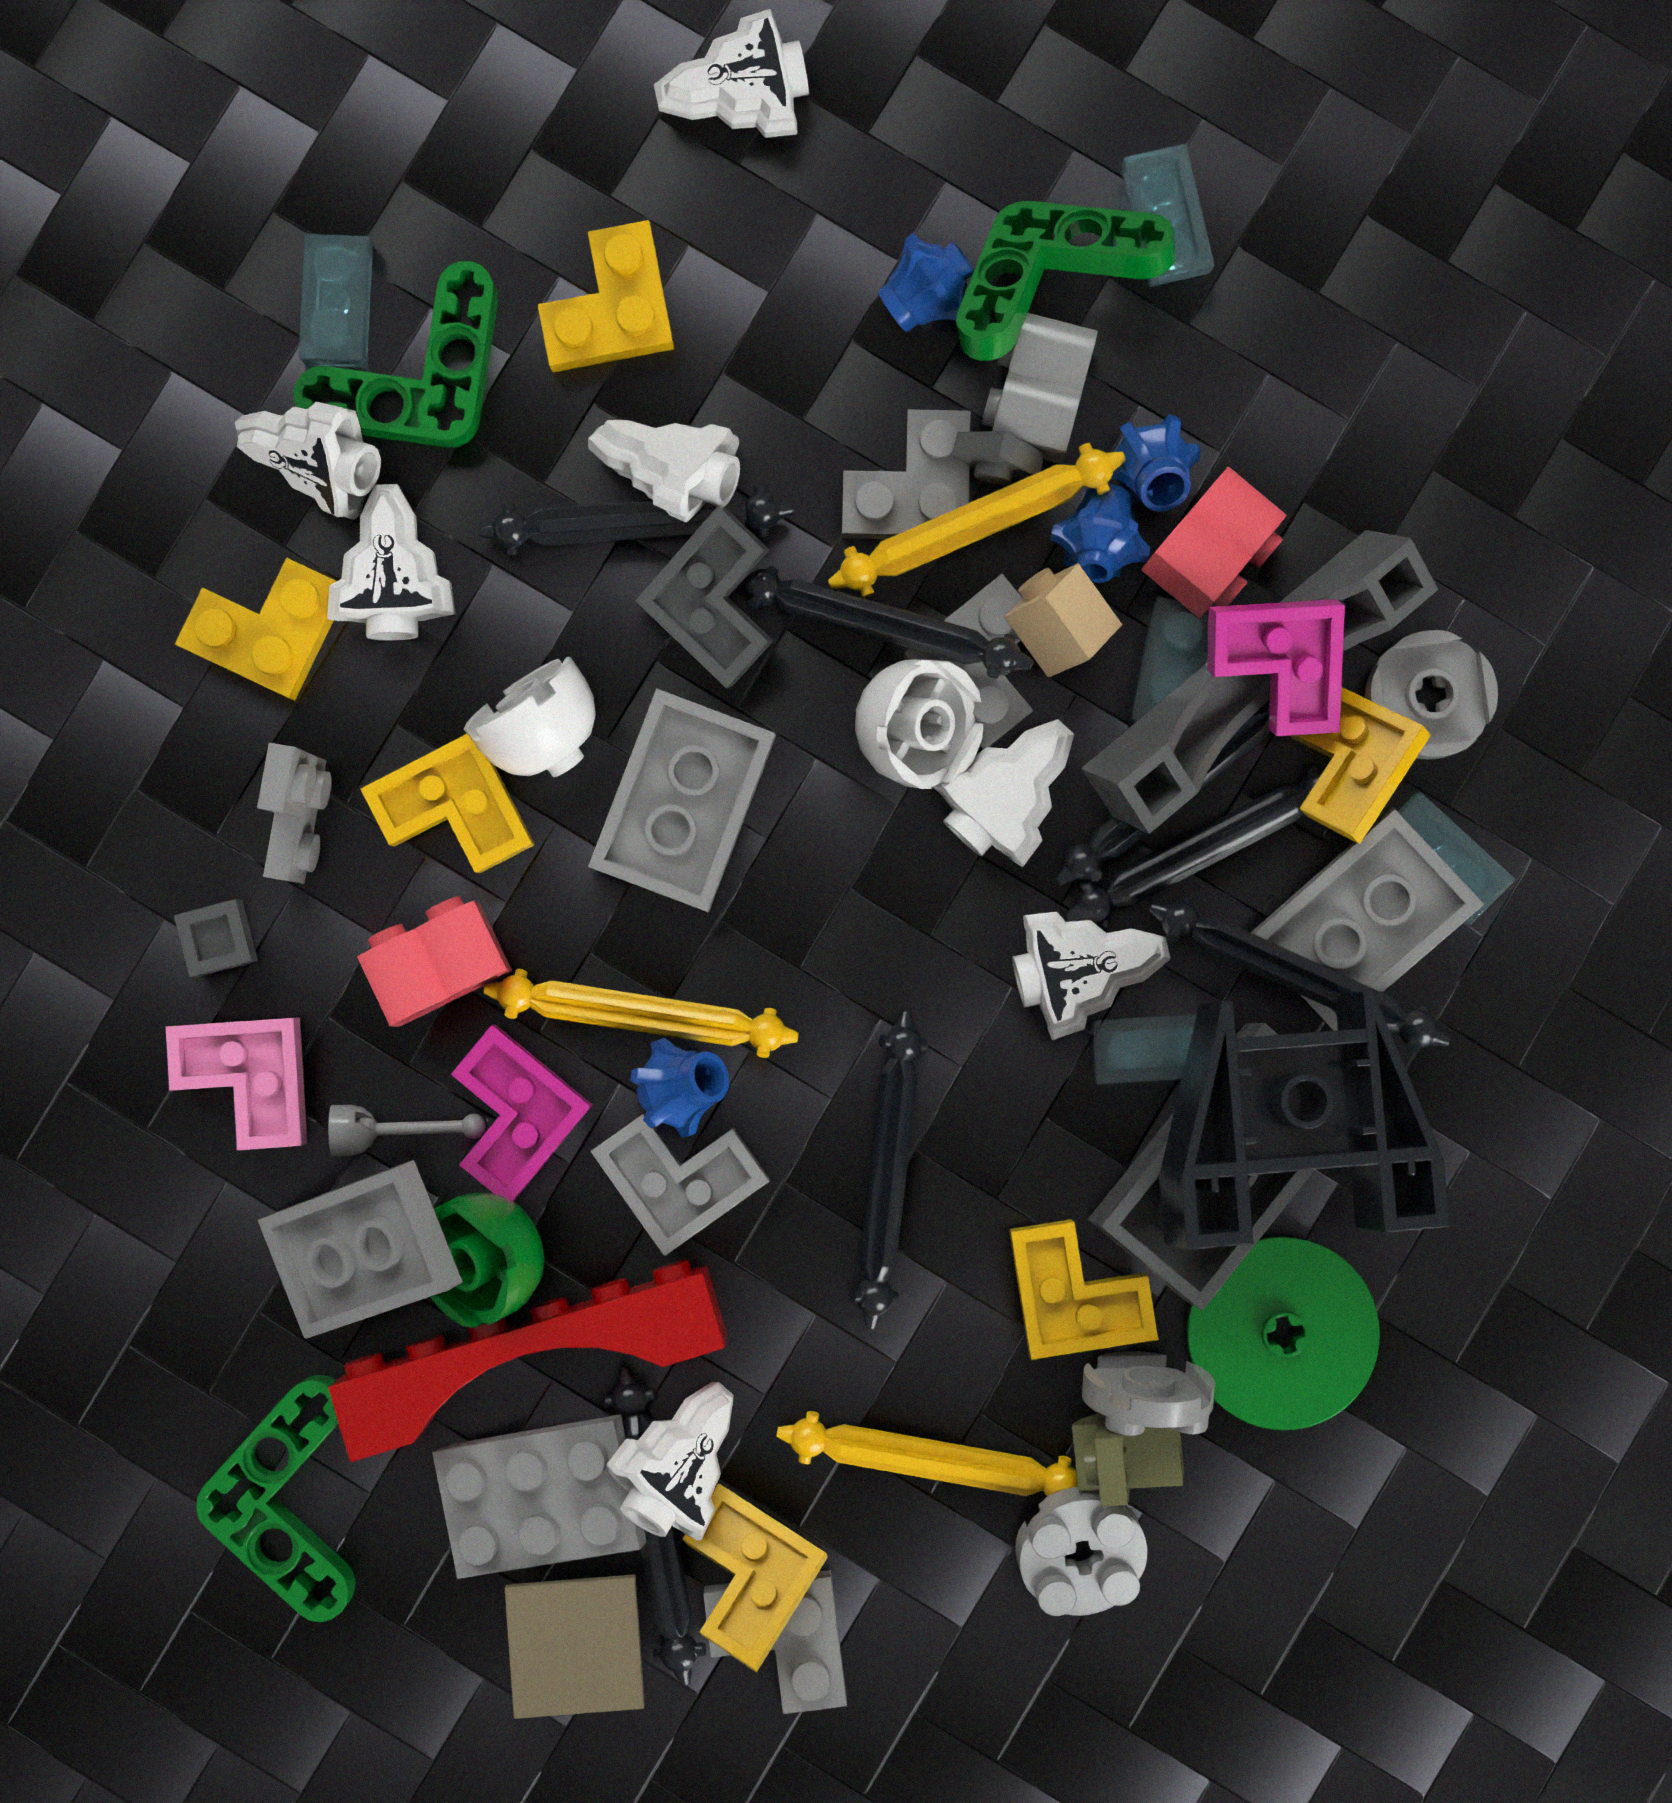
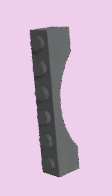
(1172, 747)

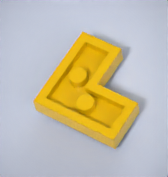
(624, 317)
(268, 646)
(1365, 766)
(455, 786)
(1063, 1310)
(769, 1572)

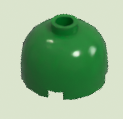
(495, 1256)

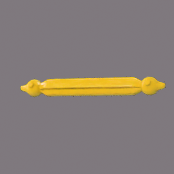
(977, 520)
(641, 1013)
(927, 1458)

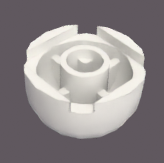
(537, 722)
(919, 722)

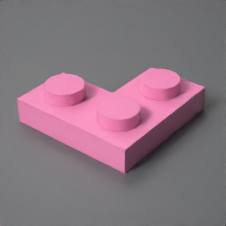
(260, 1063)

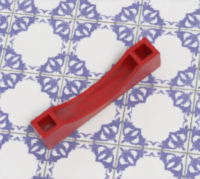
(658, 1321)

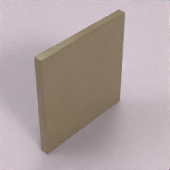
(574, 1646)

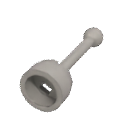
(355, 1129)

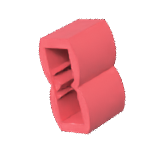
(1214, 543)
(433, 962)

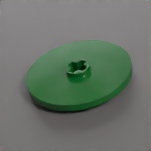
(1326, 1357)

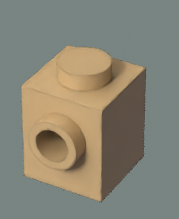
(1062, 619)

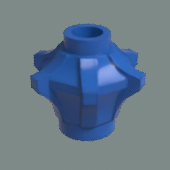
(926, 283)
(1156, 464)
(1102, 534)
(679, 1086)

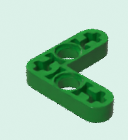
(1025, 246)
(424, 396)
(264, 1511)

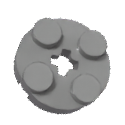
(1450, 665)
(1141, 1392)
(1087, 1585)

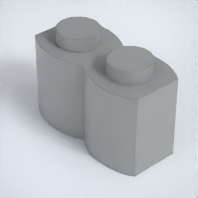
(1042, 384)

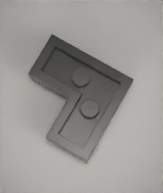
(694, 599)

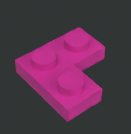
(1296, 646)
(533, 1108)

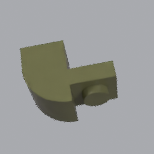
(1124, 1462)

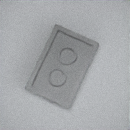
(682, 800)
(1373, 909)
(360, 1250)
(534, 1497)

